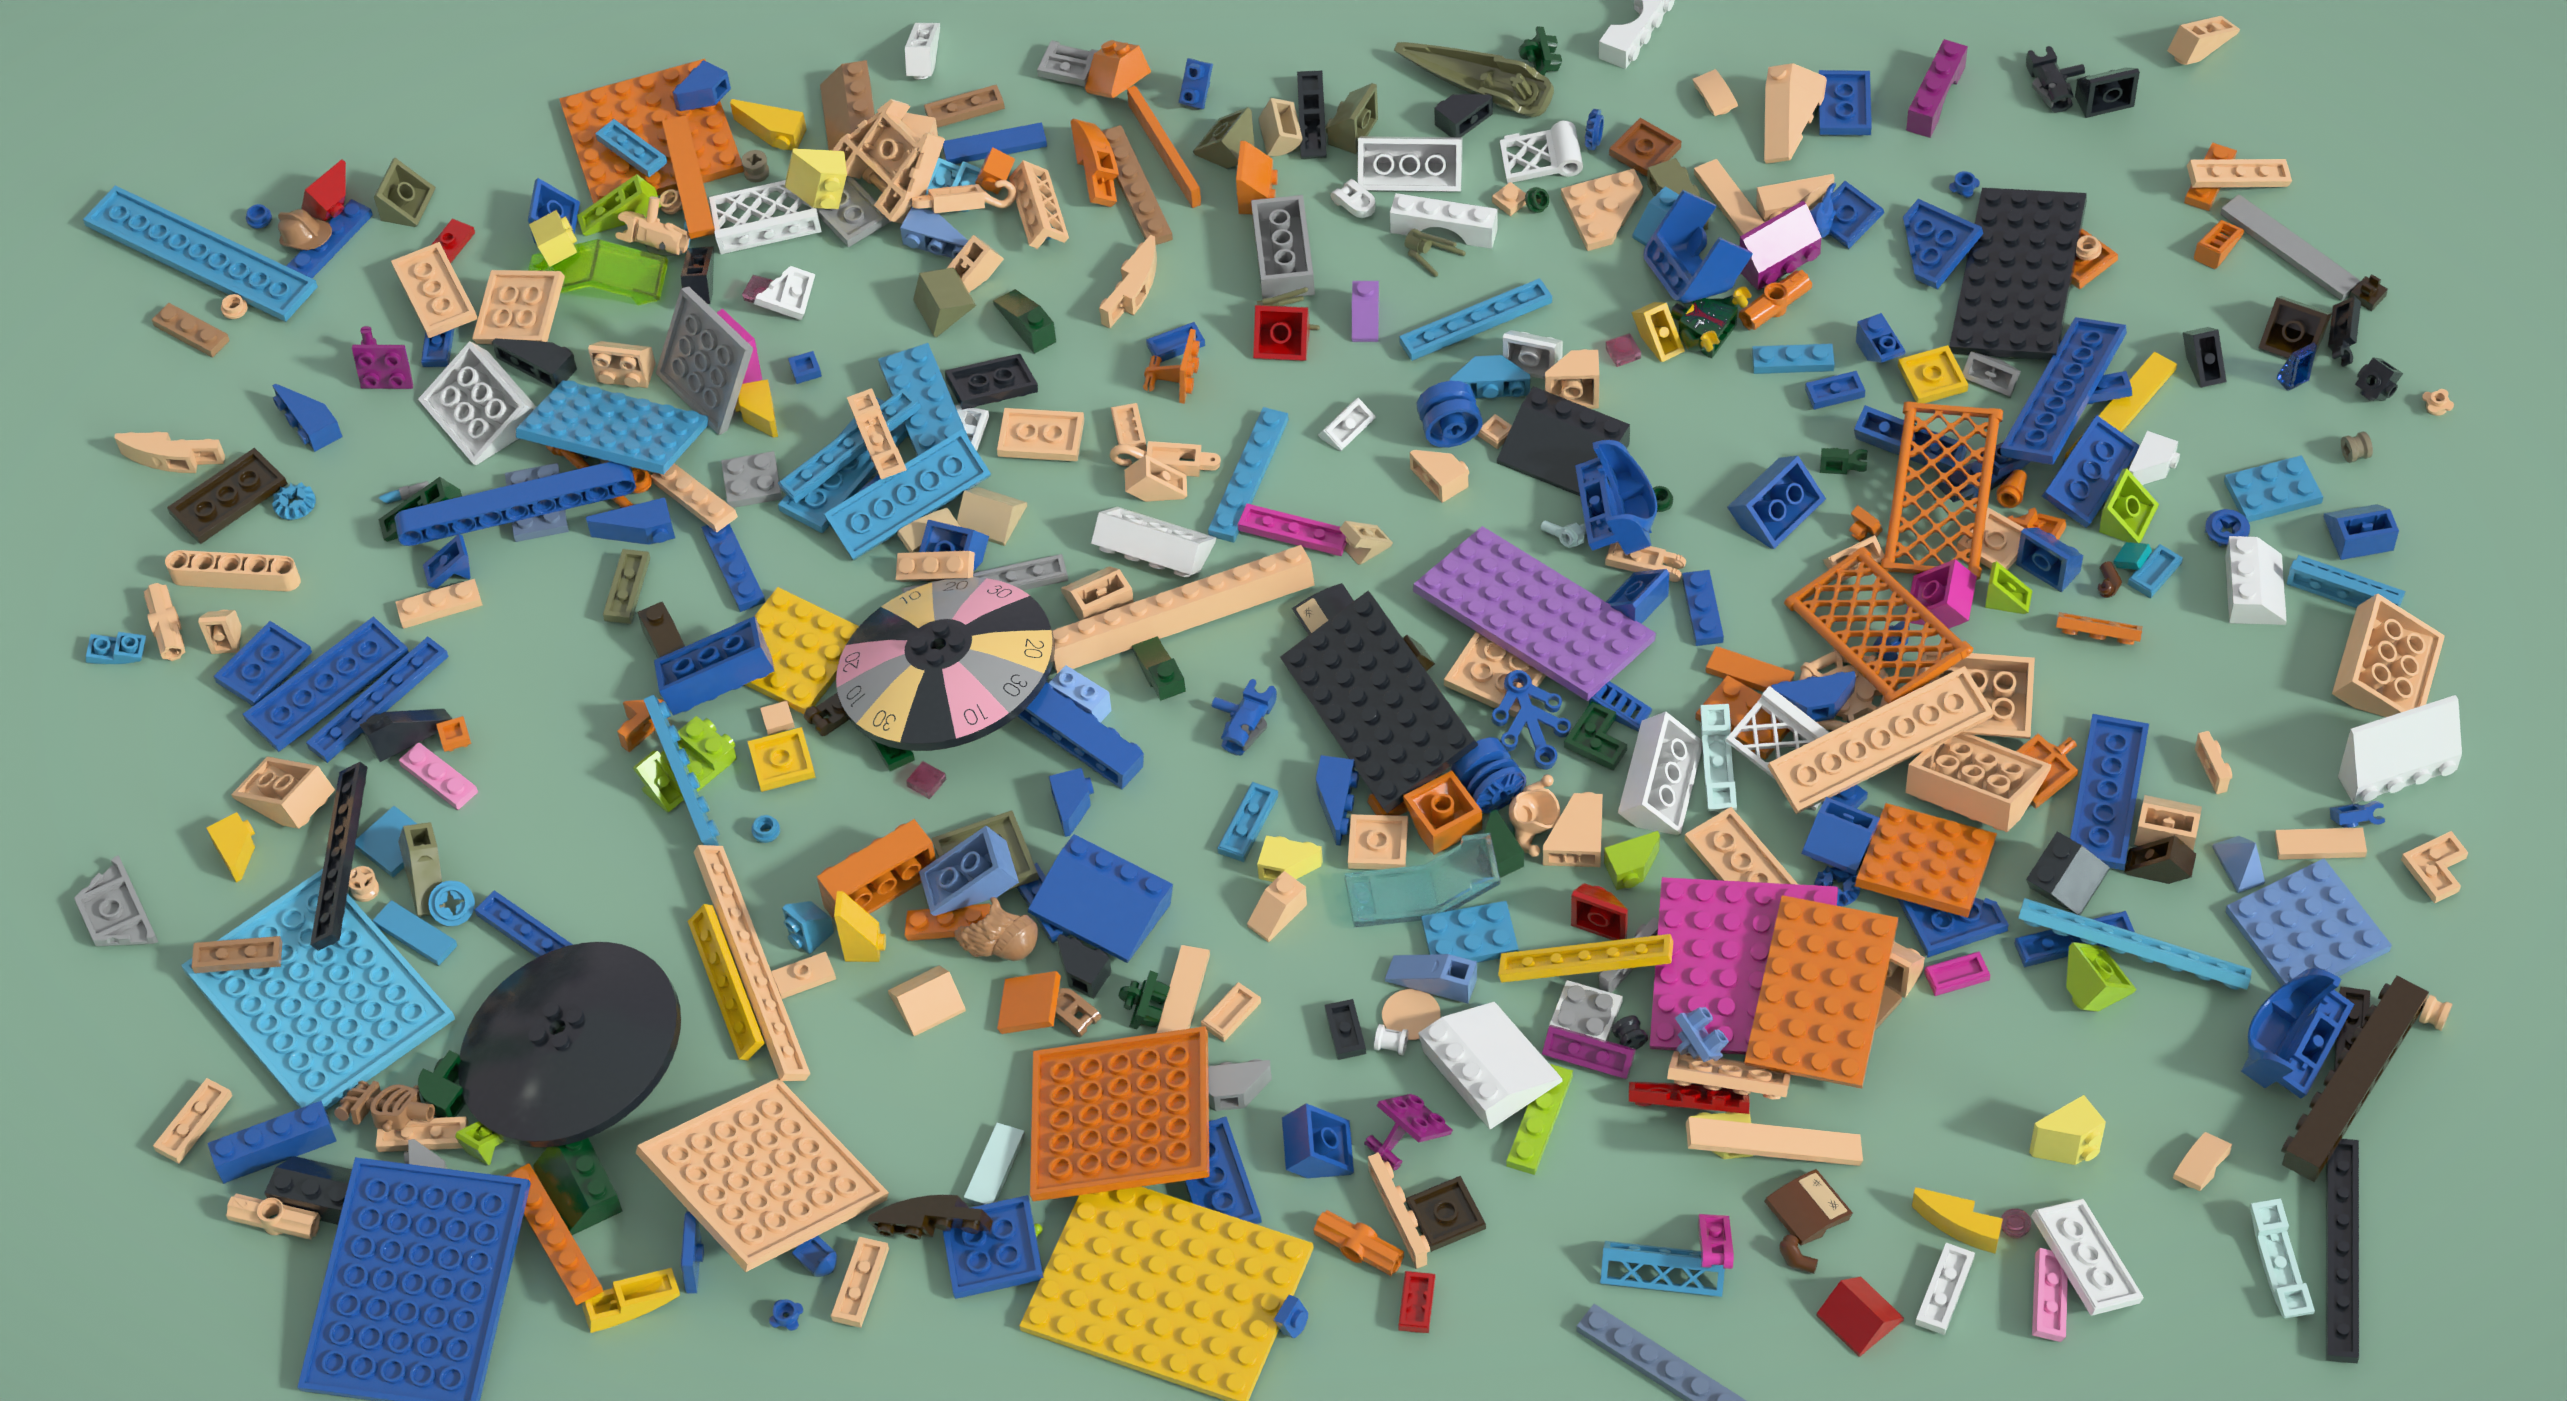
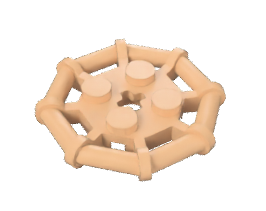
(1864, 692)

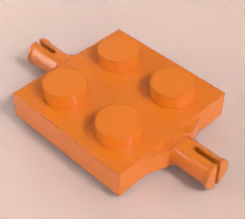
(2061, 769)

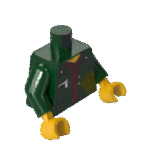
(1709, 321)

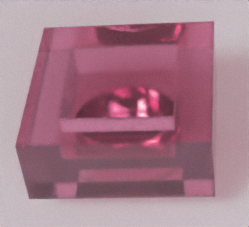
(755, 286)
(1623, 350)
(926, 780)

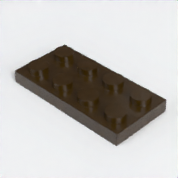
(227, 495)

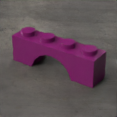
(1930, 97)

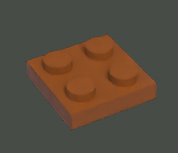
(1644, 146)

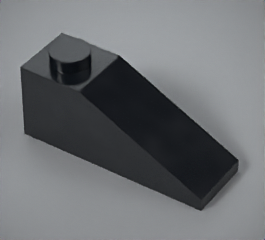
(698, 271)
(537, 359)
(399, 730)

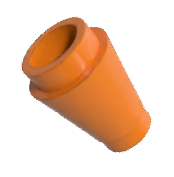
(2012, 489)

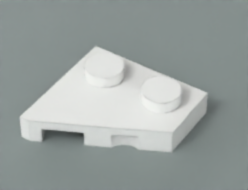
(788, 293)

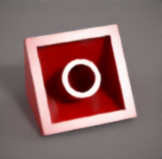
(1281, 332)
(1858, 1314)

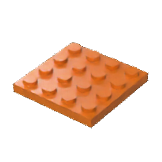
(1926, 860)

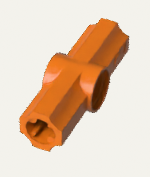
(1775, 299)
(1358, 1242)

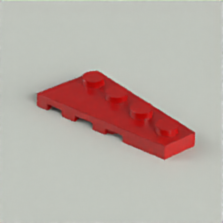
(1688, 1096)

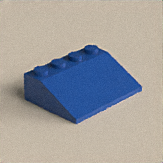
(1101, 898)

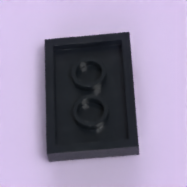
(991, 381)

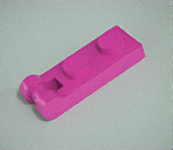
(1715, 1241)

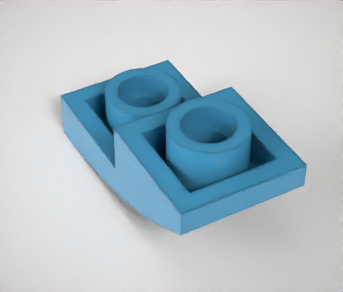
(113, 650)

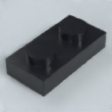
(1345, 1029)

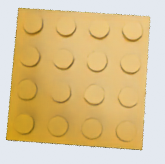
(803, 649)

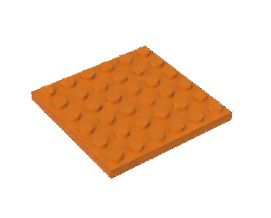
(641, 107)
(1120, 1114)

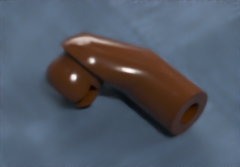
(2112, 580)

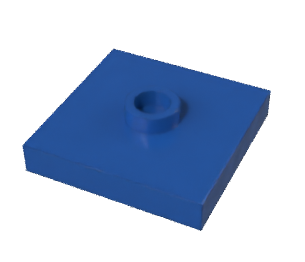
(1854, 214)
(691, 1253)

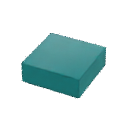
(2132, 556)

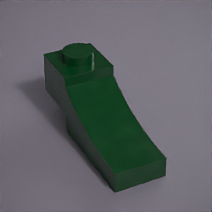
(1159, 668)

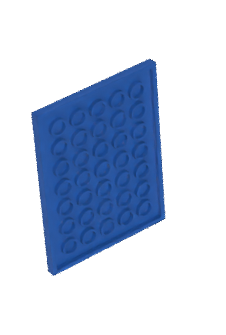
(414, 1283)

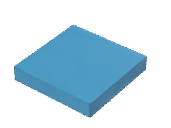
(381, 841)

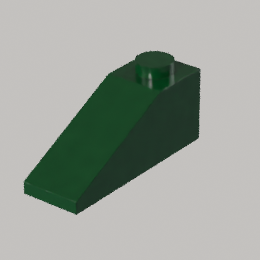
(1027, 320)
(435, 492)

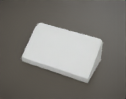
(1347, 425)

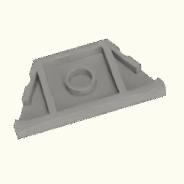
(114, 909)

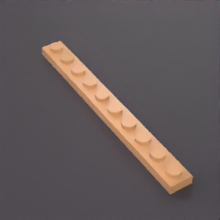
(751, 963)

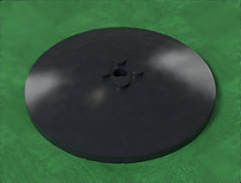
(594, 1073)

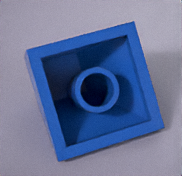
(947, 537)

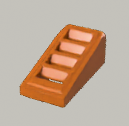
(2216, 246)

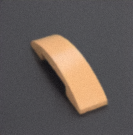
(876, 434)

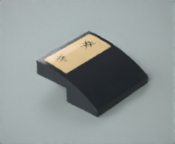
(1322, 607)

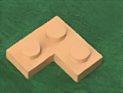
(2431, 862)

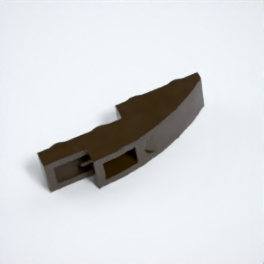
(923, 1214)

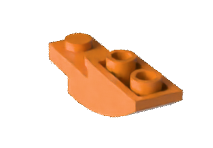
(1098, 160)

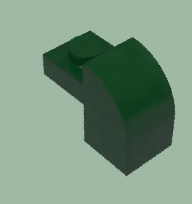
(440, 1086)

